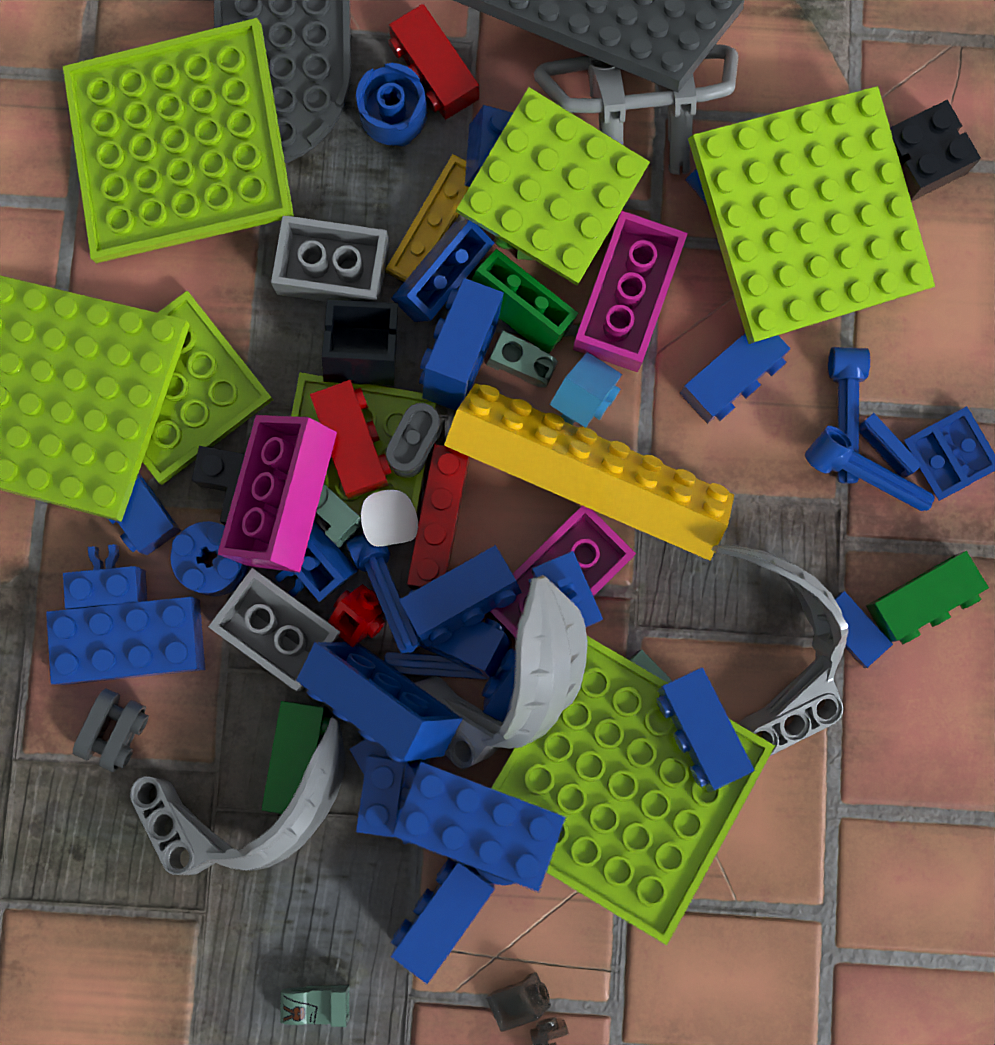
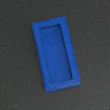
(888, 446)
(864, 638)

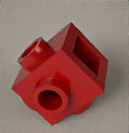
(357, 615)

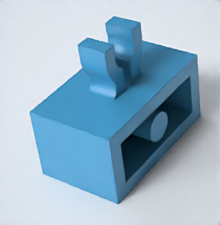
(587, 391)

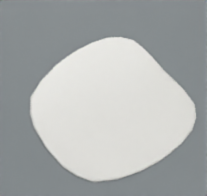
(388, 518)

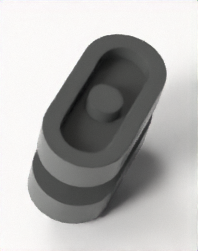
(413, 440)
(117, 750)

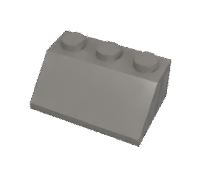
(271, 627)

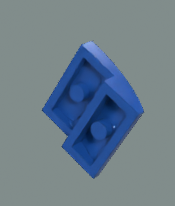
(952, 453)

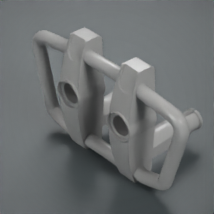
(611, 103)

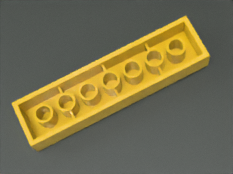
(591, 470)

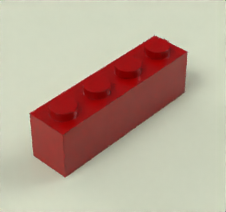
(438, 516)

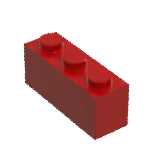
(434, 60)
(354, 448)

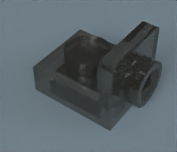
(519, 1002)
(548, 1030)

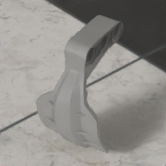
(547, 679)
(817, 680)
(205, 848)

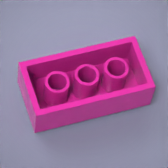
(629, 291)
(277, 492)
(596, 547)

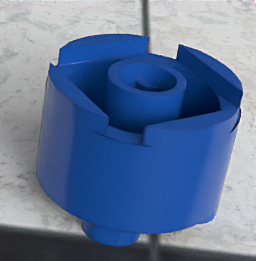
(391, 104)
(188, 558)

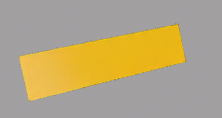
(432, 220)

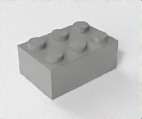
(329, 261)

